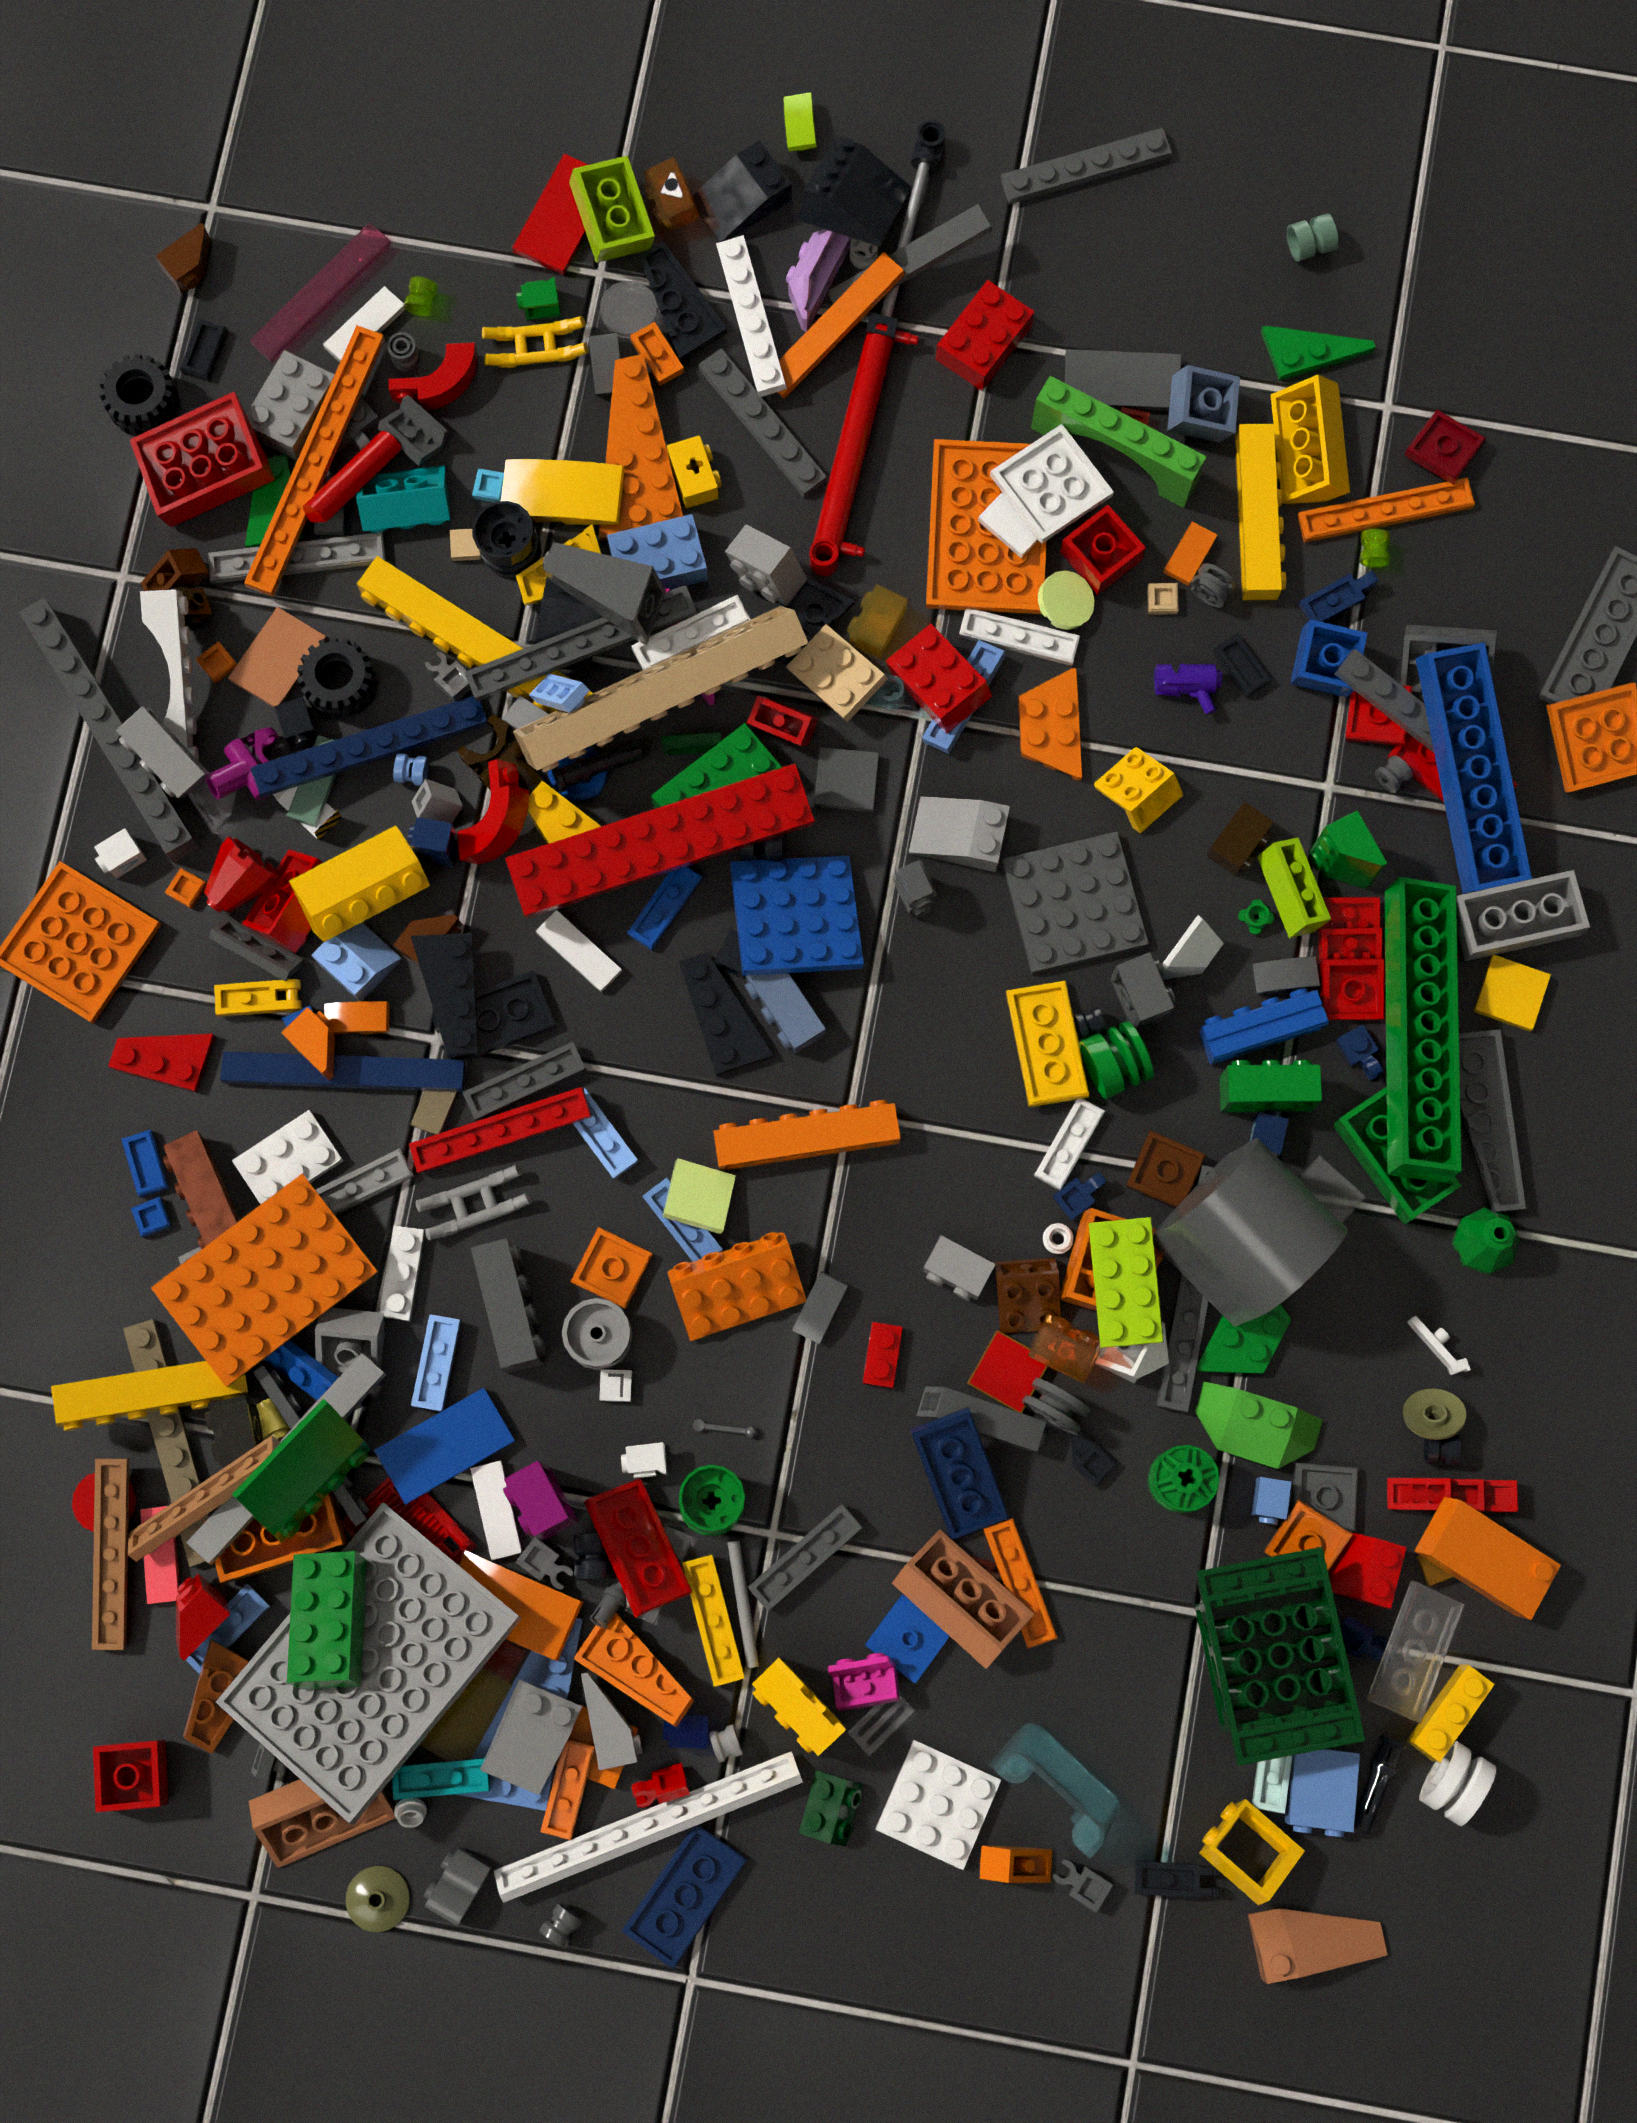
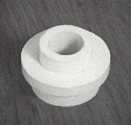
(1060, 1229)
(410, 1812)

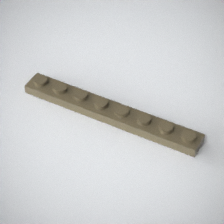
(167, 1430)

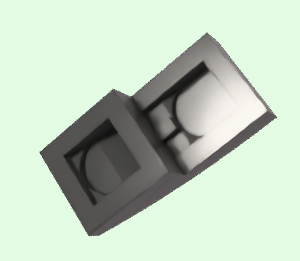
(604, 352)
(1286, 975)
(820, 1307)

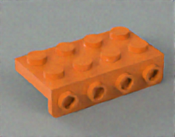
(736, 1285)

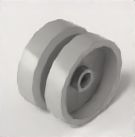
(600, 1352)

